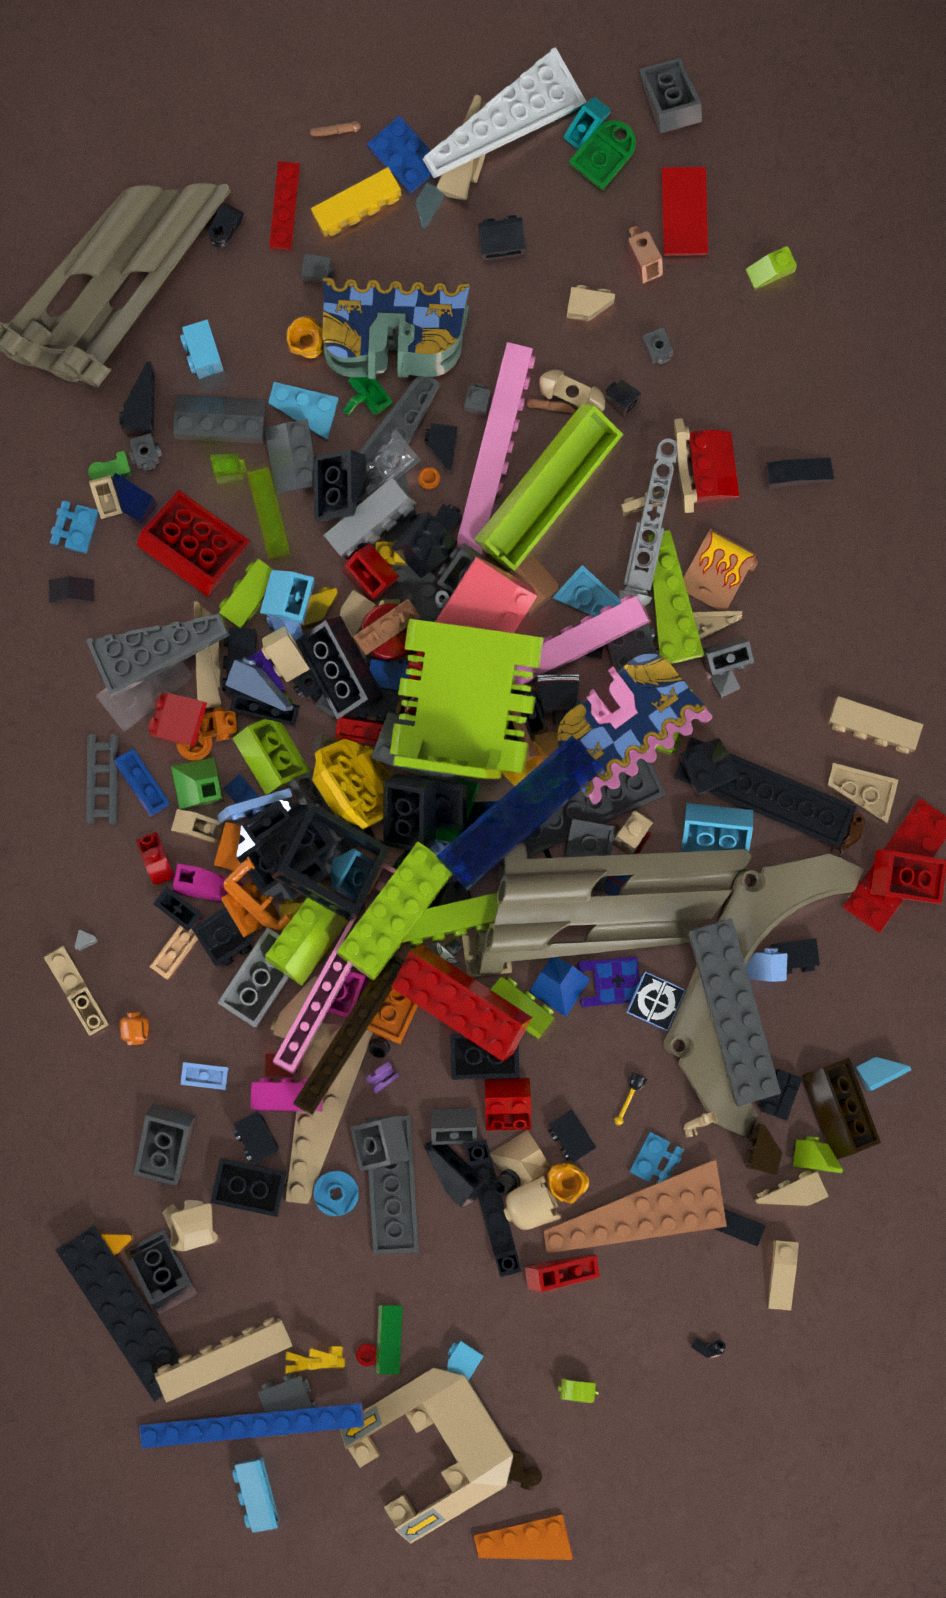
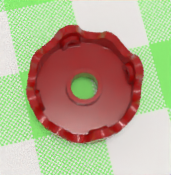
(395, 646)

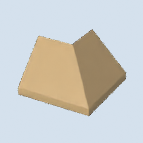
(521, 1156)

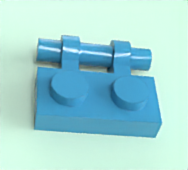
(80, 530)
(650, 1156)

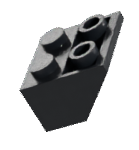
(501, 237)

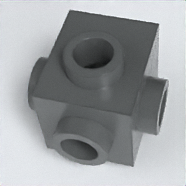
(139, 447)

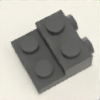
(453, 572)

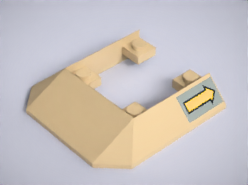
(467, 1429)

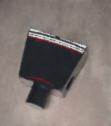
(558, 694)

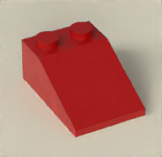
(177, 719)
(908, 876)

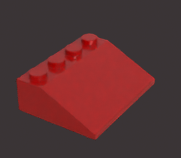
(192, 542)

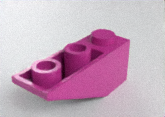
(199, 883)

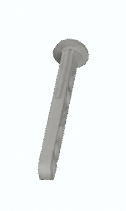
(638, 580)

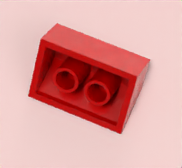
(713, 465)

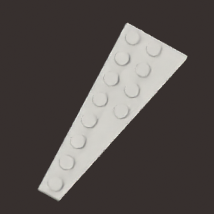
(527, 104)

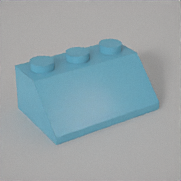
(716, 828)
(256, 1495)

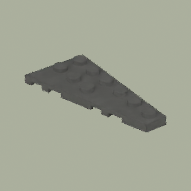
(145, 652)

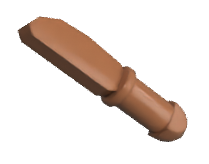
(339, 128)
(558, 406)

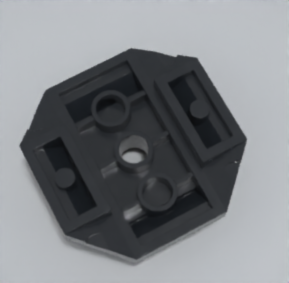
(268, 833)

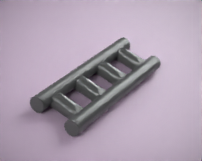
(92, 789)

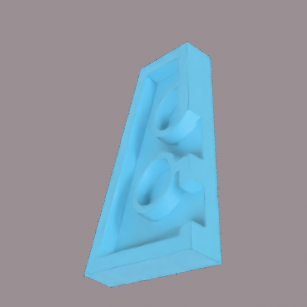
(303, 405)
(586, 593)

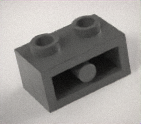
(727, 656)
(453, 1126)

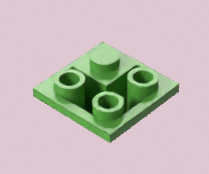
(197, 783)

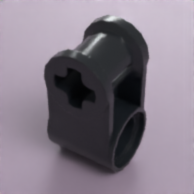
(225, 222)

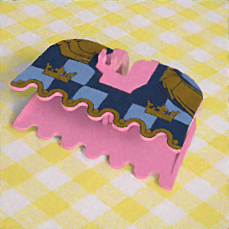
(652, 709)

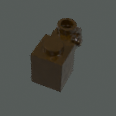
(528, 1478)

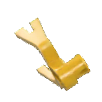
(324, 1360)

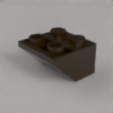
(765, 1152)

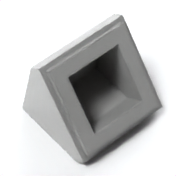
(84, 940)

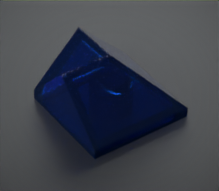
(133, 500)

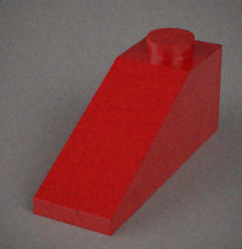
(561, 1272)

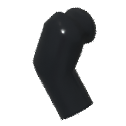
(709, 1350)

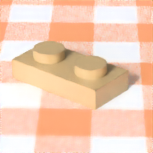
(635, 505)

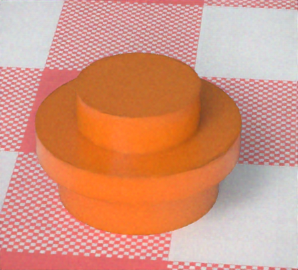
(428, 478)

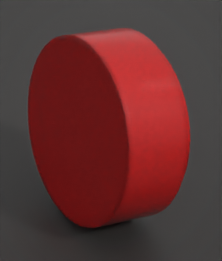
(366, 1354)

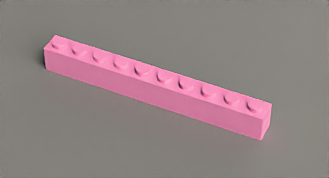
(496, 443)
(325, 988)

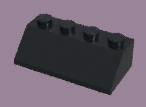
(338, 667)

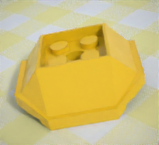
(351, 782)

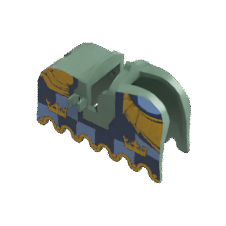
(371, 321)

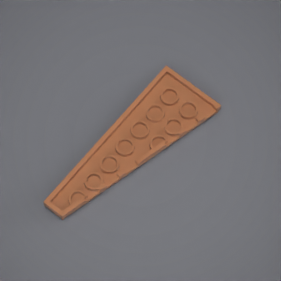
(670, 1207)

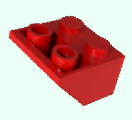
(370, 573)
(508, 1104)

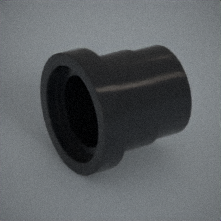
(506, 1182)

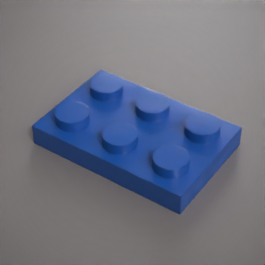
(403, 153)

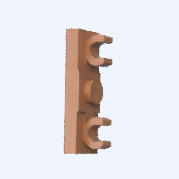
(386, 627)

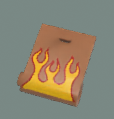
(719, 568)

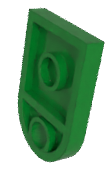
(603, 154)

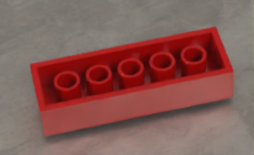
(461, 1002)

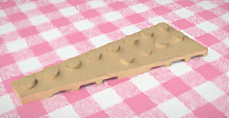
(316, 1132)

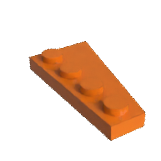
(529, 1540)

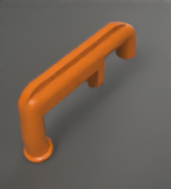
(249, 902)

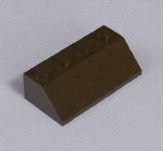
(842, 1109)

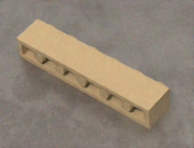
(222, 1359)

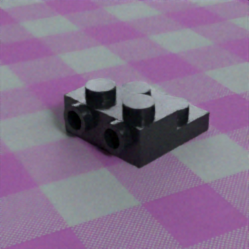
(222, 938)

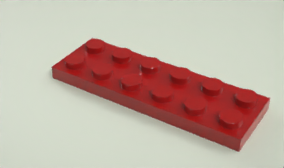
(918, 834)

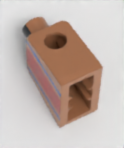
(644, 254)

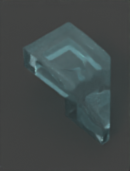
(428, 203)

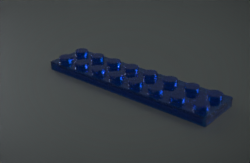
(519, 812)

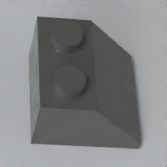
(379, 1143)

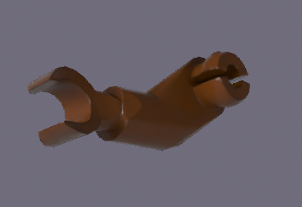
(854, 833)

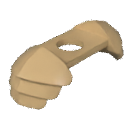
(556, 383)

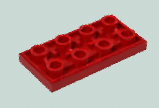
(684, 211)

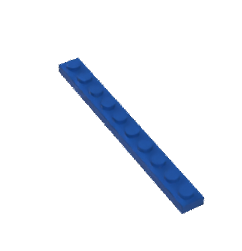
(251, 1425)

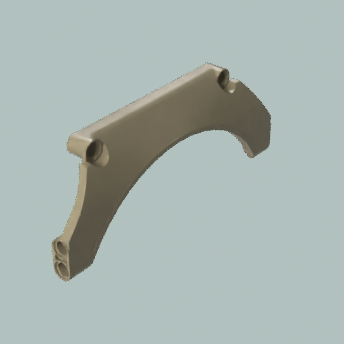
(755, 912)

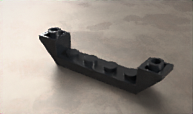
(493, 1210)

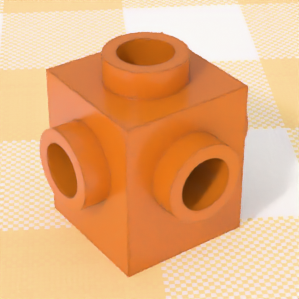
(223, 722)

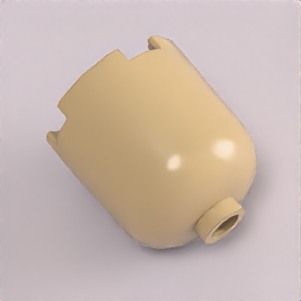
(531, 1205)

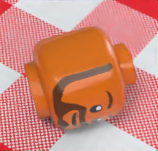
(134, 1028)

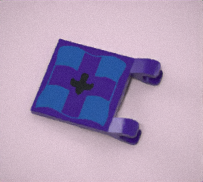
(613, 980)

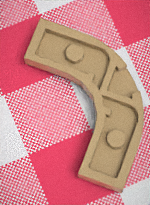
(686, 482)

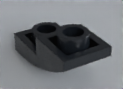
(450, 893)

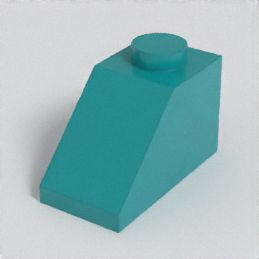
(586, 122)

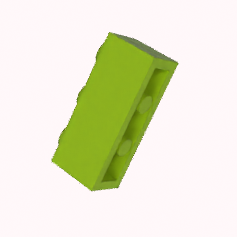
(247, 595)

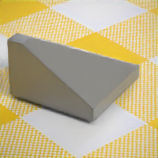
(725, 683)

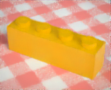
(356, 202)

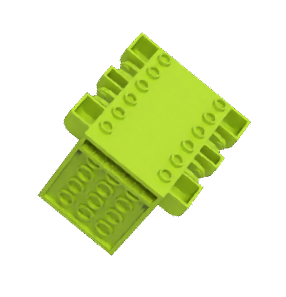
(465, 700)

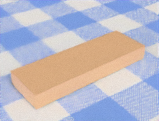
(174, 951)

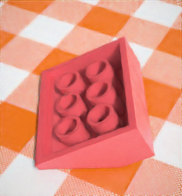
(488, 599)

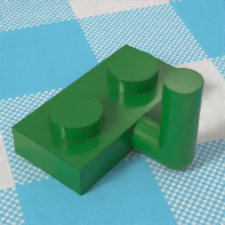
(370, 392)

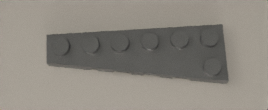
(404, 416)

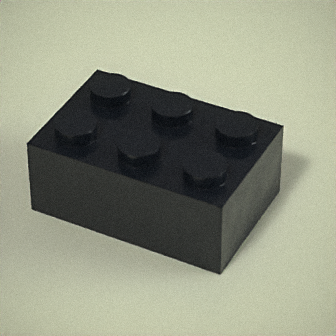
(409, 812)
(473, 1062)
(249, 1187)

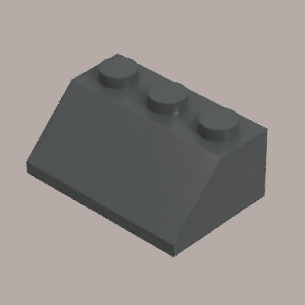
(291, 456)

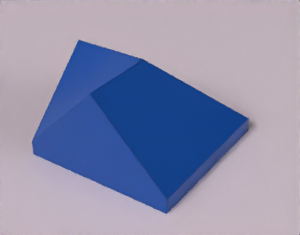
(559, 985)

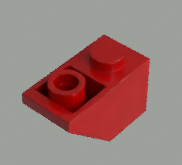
(155, 858)

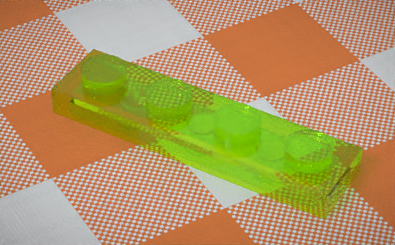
(268, 513)

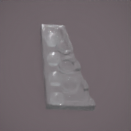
(393, 461)

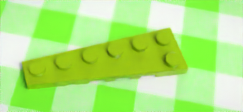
(674, 616)

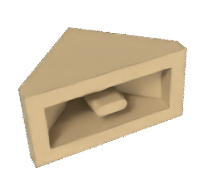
(105, 496)

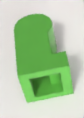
(119, 466)

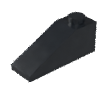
(798, 472)
(455, 1174)

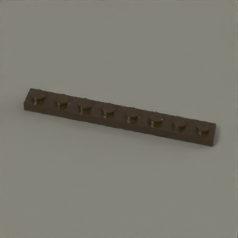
(348, 1037)

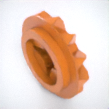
(198, 752)

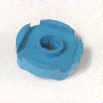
(324, 1198)

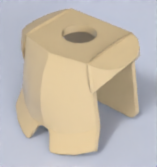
(190, 1226)

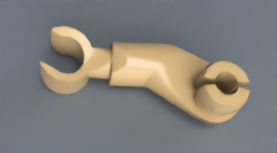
(704, 1120)

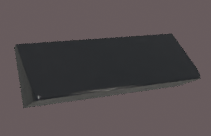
(251, 706)

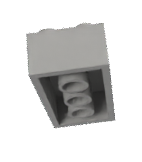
(371, 519)

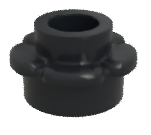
(379, 1047)

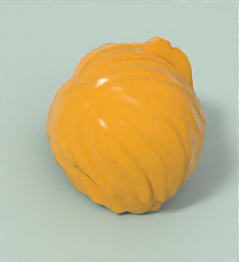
(305, 337)
(567, 1181)

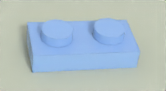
(204, 1076)

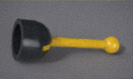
(635, 1082)

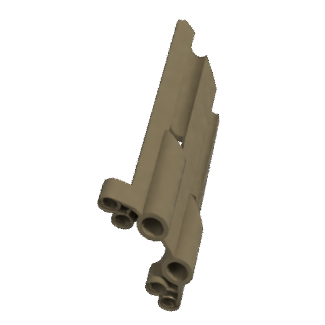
(138, 233)
(653, 909)

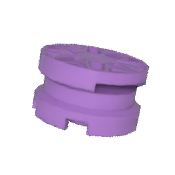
(381, 1074)

